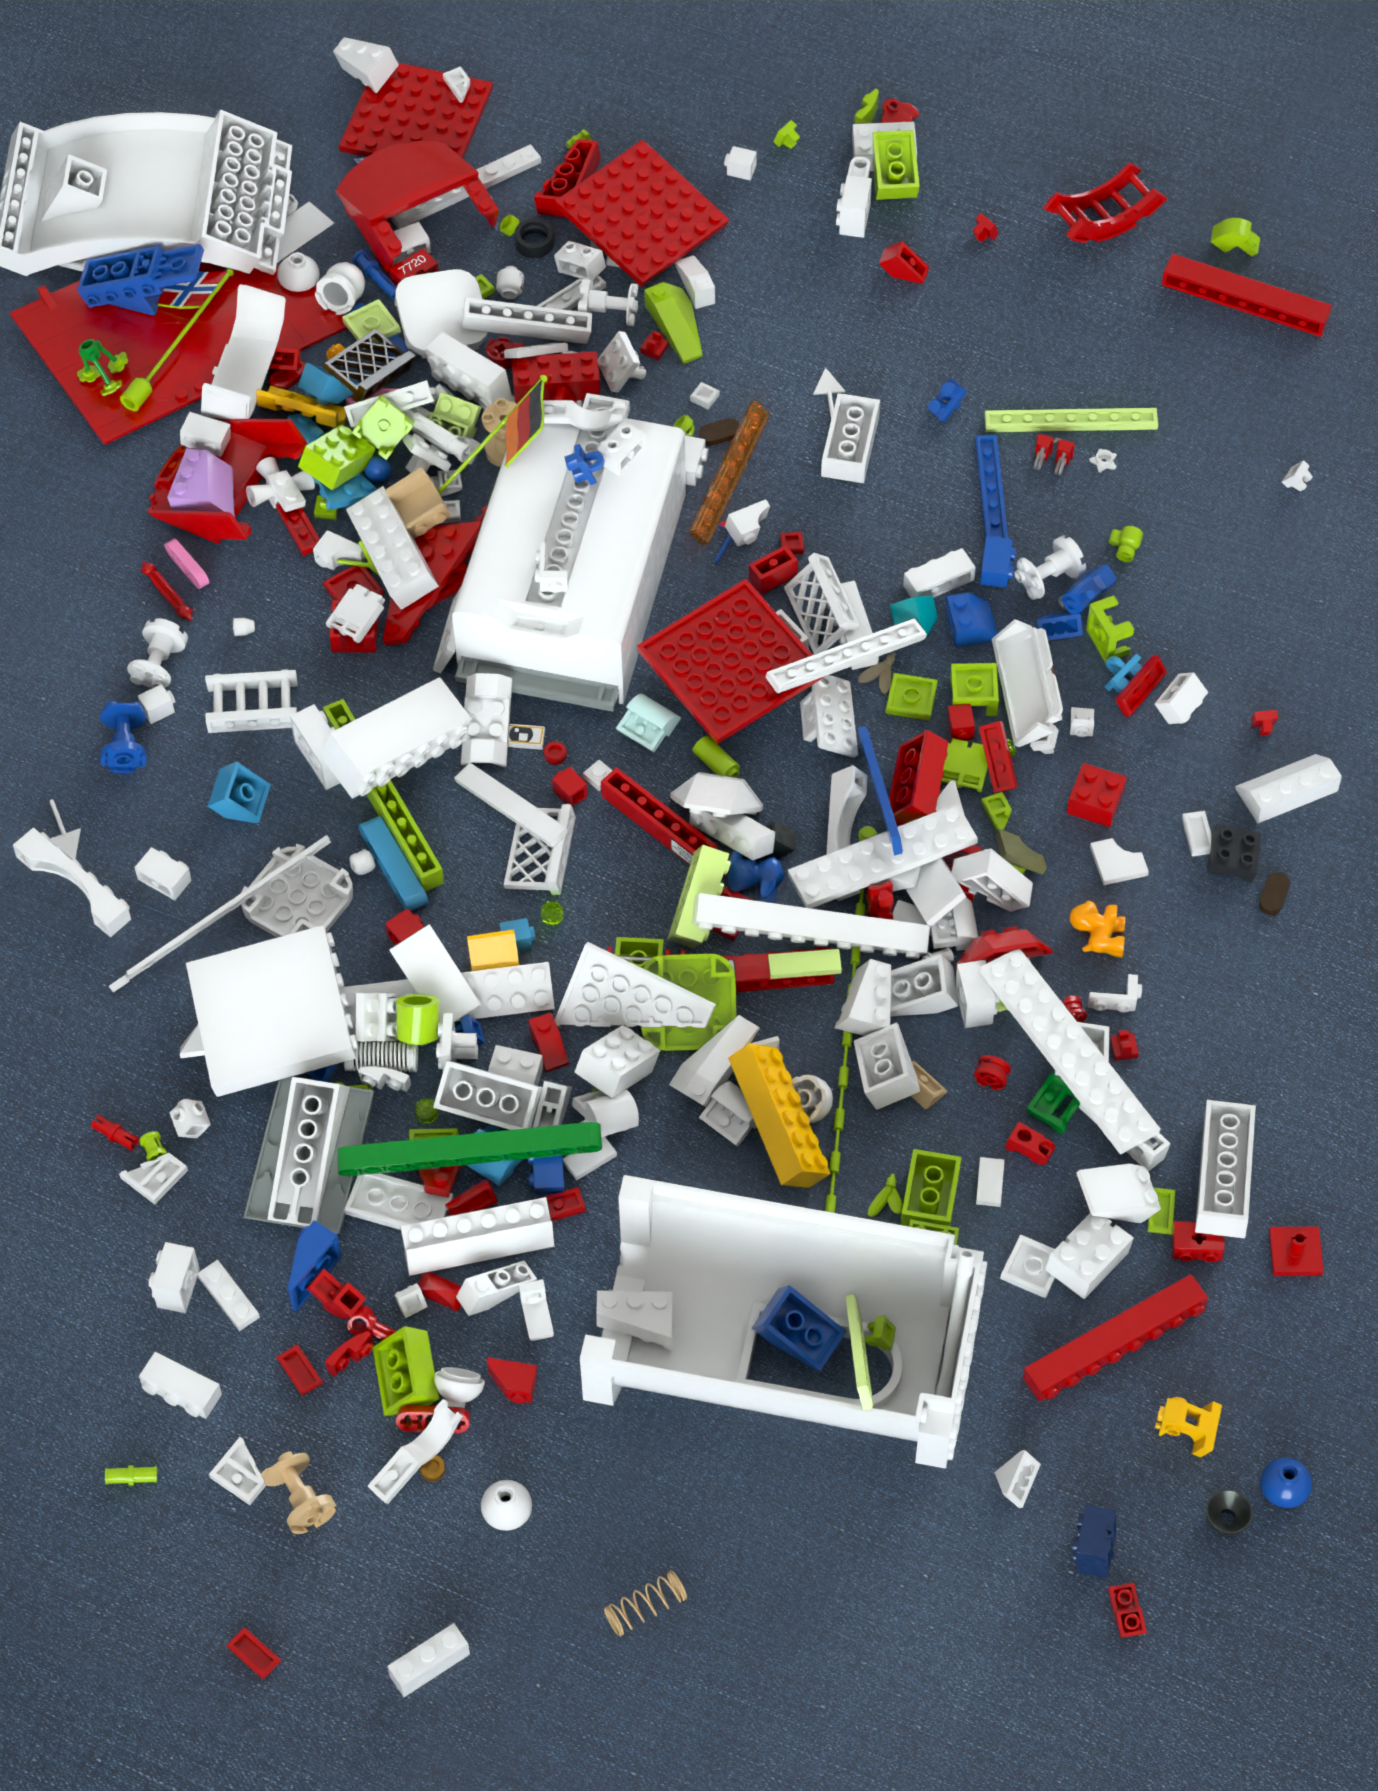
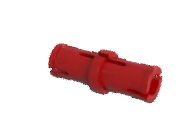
(115, 1132)

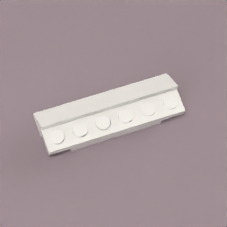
(477, 1236)

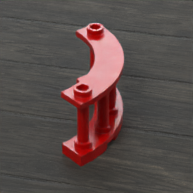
(1110, 226)

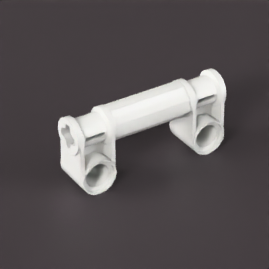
(460, 446)

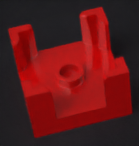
(343, 643)

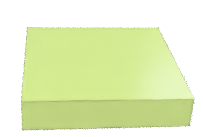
(369, 318)

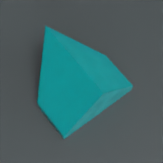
(919, 607)

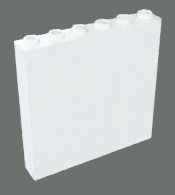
(271, 1010)

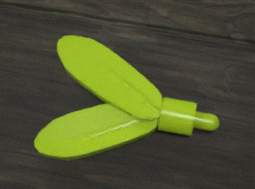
(888, 1194)

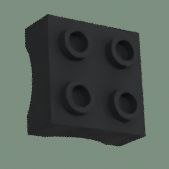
(1234, 852)

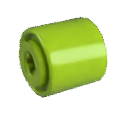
(417, 1018)

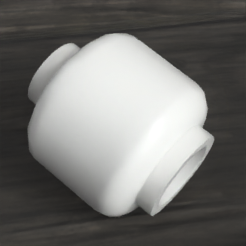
(510, 282)

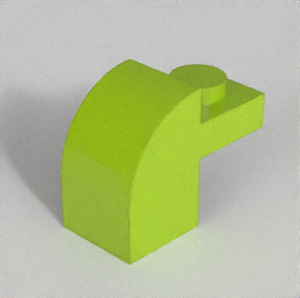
(1234, 233)

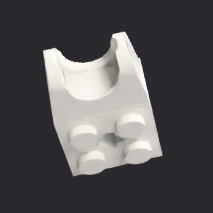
(855, 199)

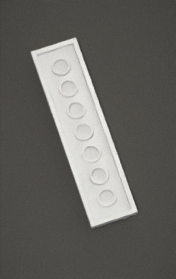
(874, 859)

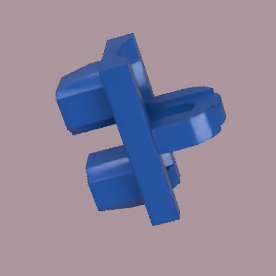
(951, 392)
(581, 464)

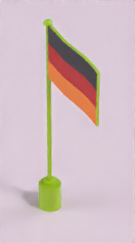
(522, 426)

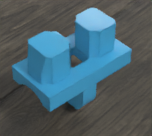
(1120, 669)

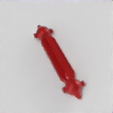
(167, 591)

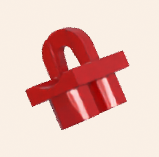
(884, 897)

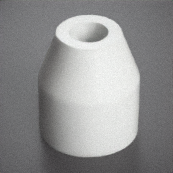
(243, 626)

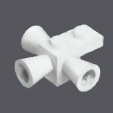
(279, 486)

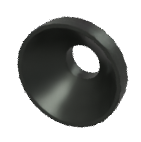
(1233, 1502)

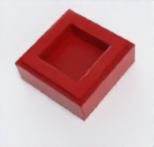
(793, 541)

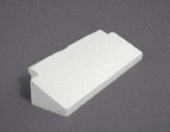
(1027, 682)

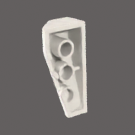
(710, 1064)

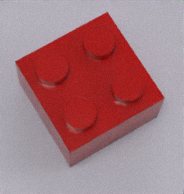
(1096, 795)

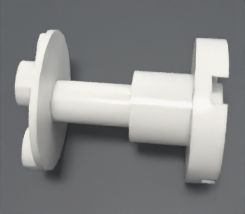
(600, 301)
(1064, 559)
(162, 639)

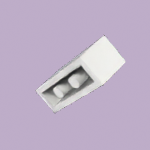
(940, 575)
(180, 1385)
(428, 1660)

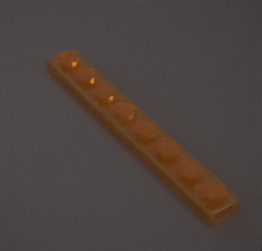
(729, 473)

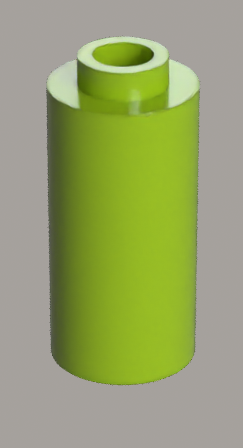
(716, 758)

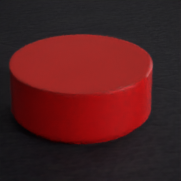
(555, 753)

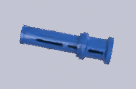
(372, 269)

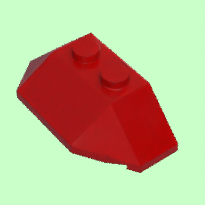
(993, 945)

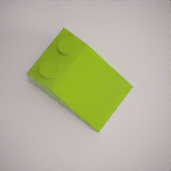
(895, 165)

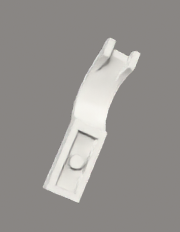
(570, 413)
(415, 1454)

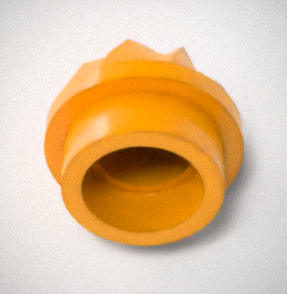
(334, 350)

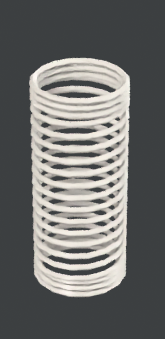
(412, 1056)

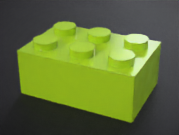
(336, 457)
(931, 1188)

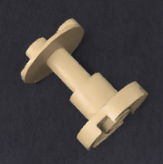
(491, 417)
(307, 1506)

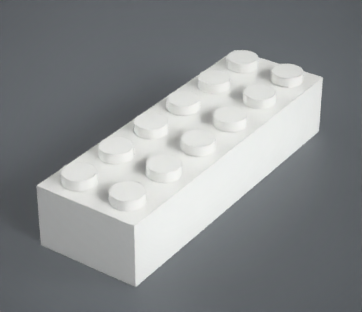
(392, 548)
(1225, 1169)

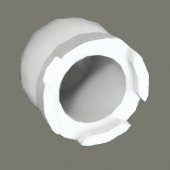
(340, 287)

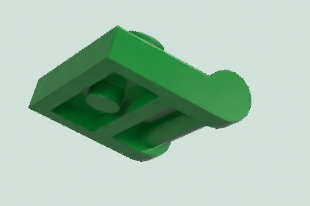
(1049, 1099)

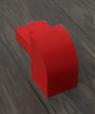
(336, 1298)

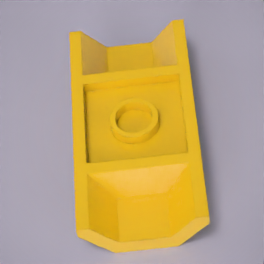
(279, 399)

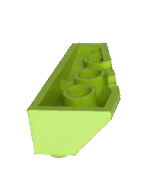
(675, 318)

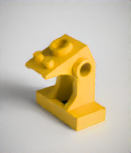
(1173, 1423)

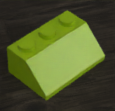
(405, 1370)

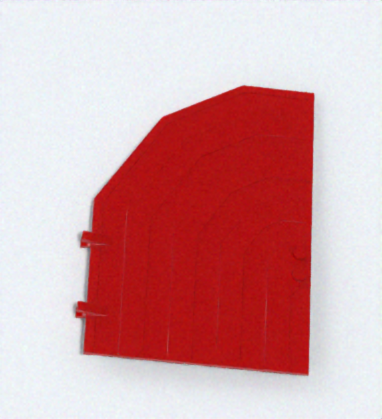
(63, 321)

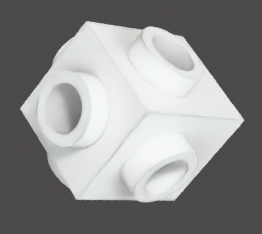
(190, 1118)

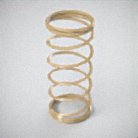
(678, 1590)

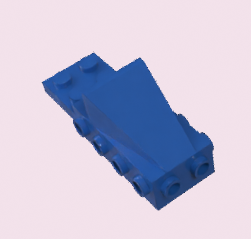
(137, 276)

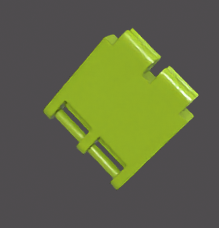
(965, 765)

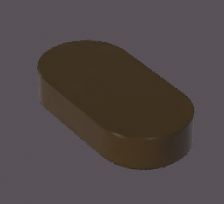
(719, 431)
(1274, 893)

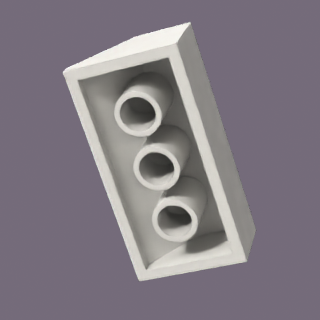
(1289, 787)

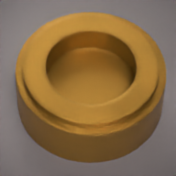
(433, 1469)

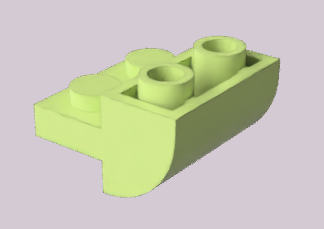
(456, 415)

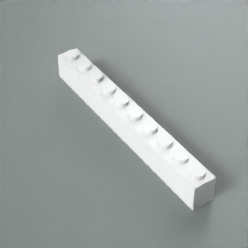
(811, 925)

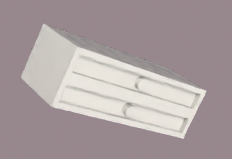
(396, 738)

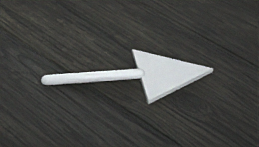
(828, 385)
(68, 841)

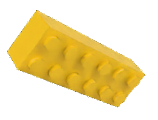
(779, 1115)

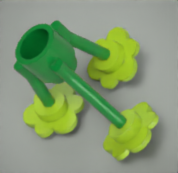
(90, 351)

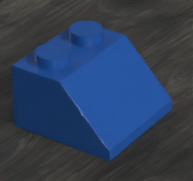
(970, 619)

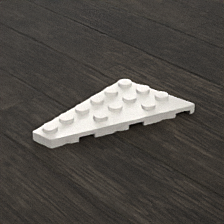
(616, 992)

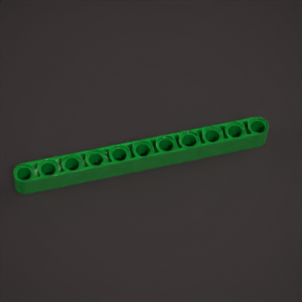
(469, 1149)

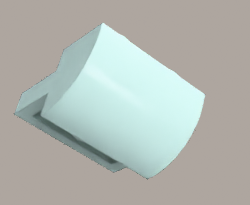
(647, 722)

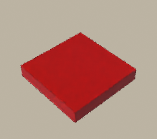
(339, 584)

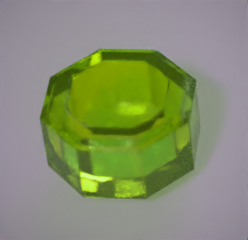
(552, 913)
(425, 1112)

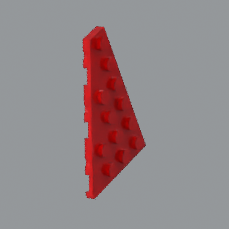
(443, 551)

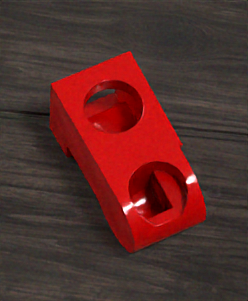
(1030, 1144)

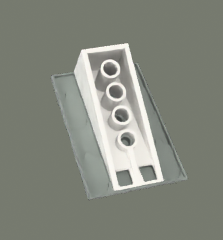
(298, 1156)

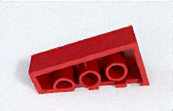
(578, 165)

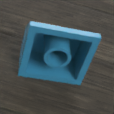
(322, 385)
(239, 794)

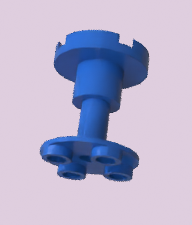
(123, 753)

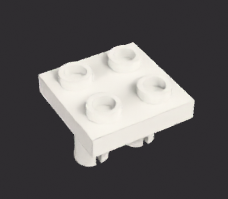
(620, 362)
(424, 454)
(454, 1045)

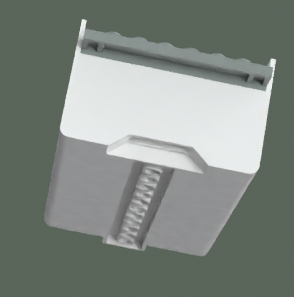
(605, 536)

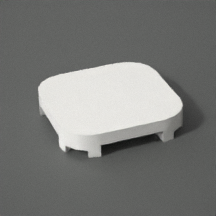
(434, 305)
(301, 898)

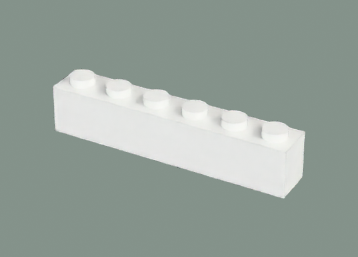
(526, 320)

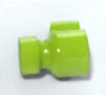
(1128, 541)

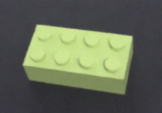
(703, 877)

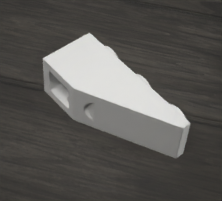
(493, 1287)

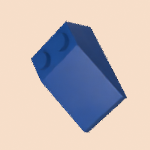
(316, 1250)
(799, 1328)

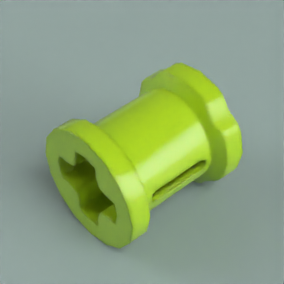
(152, 1145)

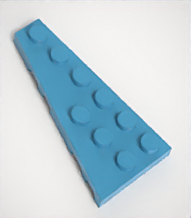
(348, 492)

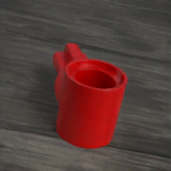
(374, 1327)

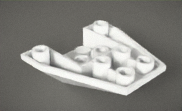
(718, 795)

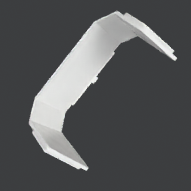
(245, 356)

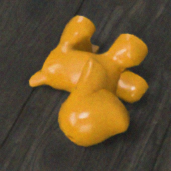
(1087, 918)

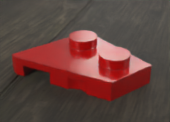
(439, 1180)

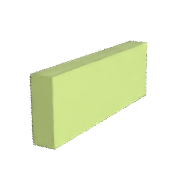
(804, 963)

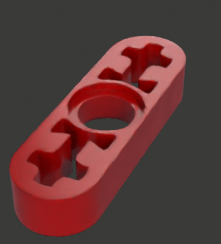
(416, 1426)

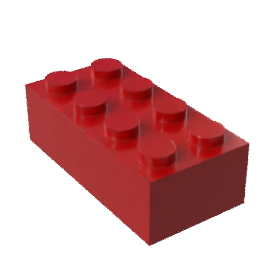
(573, 370)
(917, 777)

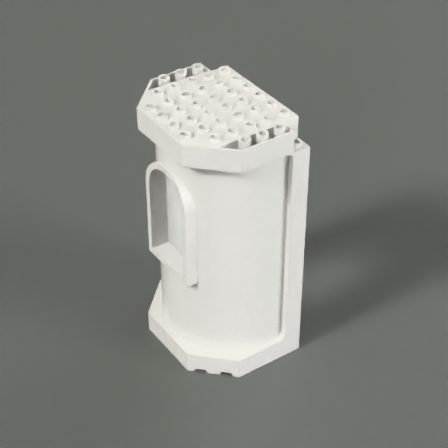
(728, 1261)

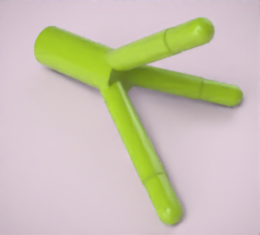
(370, 564)

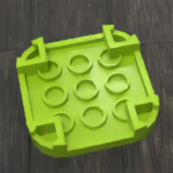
(705, 976)

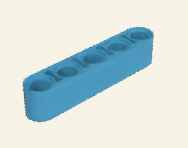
(393, 864)

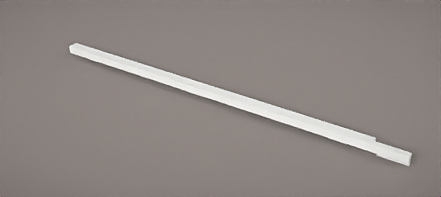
(150, 960)

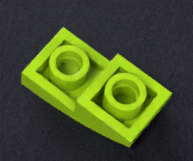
(869, 108)

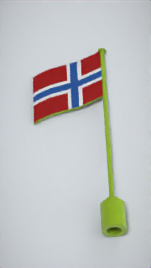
(181, 296)

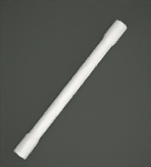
(964, 1271)

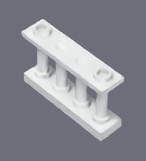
(250, 719)

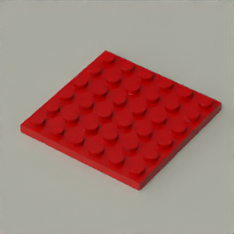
(412, 108)
(641, 212)
(721, 658)

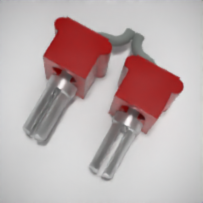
(1044, 447)

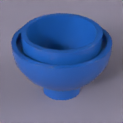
(1283, 1491)

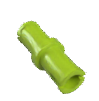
(131, 1475)

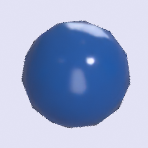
(378, 469)

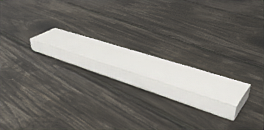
(511, 805)

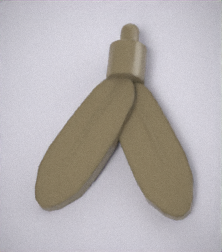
(881, 669)

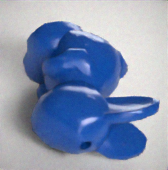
(746, 872)

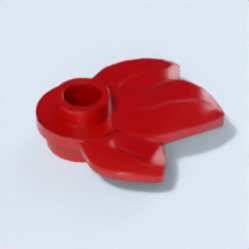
(902, 113)

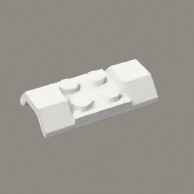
(489, 707)

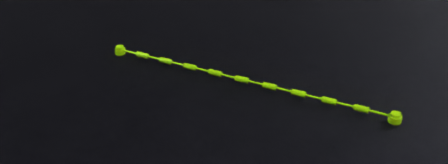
(864, 833)

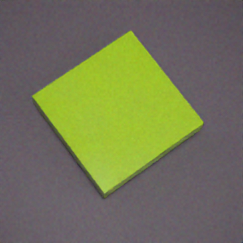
(911, 696)

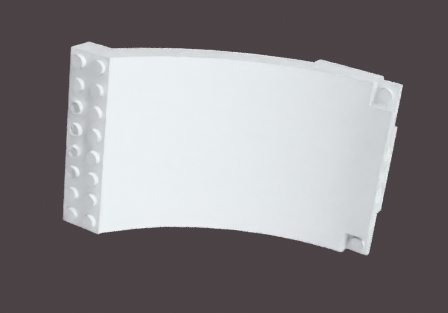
(141, 185)

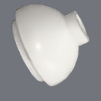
(298, 272)
(458, 1385)
(507, 1514)

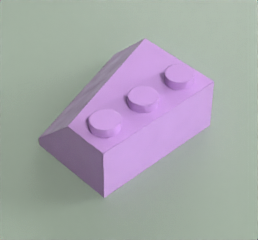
(202, 484)

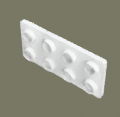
(830, 716)

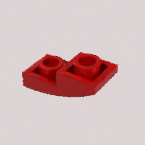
(353, 1348)
(1126, 1610)

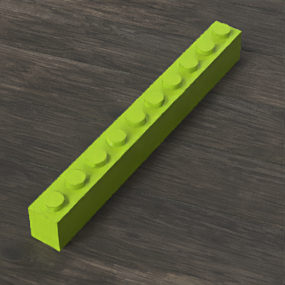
(395, 815)

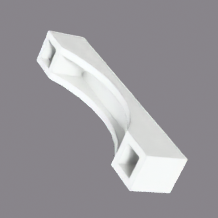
(846, 795)
(41, 855)

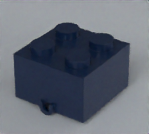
(1095, 1540)

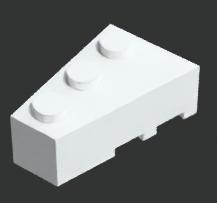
(366, 61)
(994, 878)
(868, 1000)
(637, 1314)

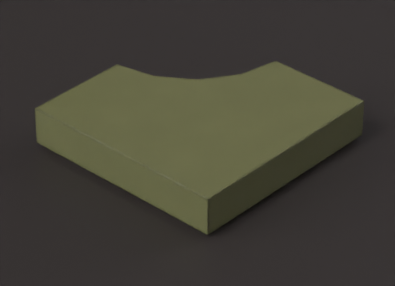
(1017, 853)

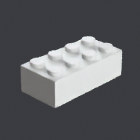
(467, 371)
(850, 438)
(487, 1096)

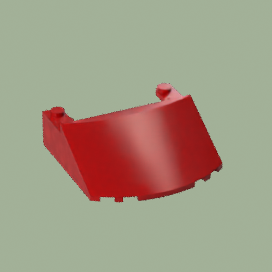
(400, 180)
(249, 444)

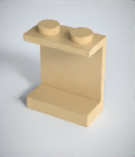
(418, 502)

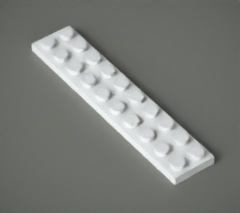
(497, 989)
(1070, 1051)

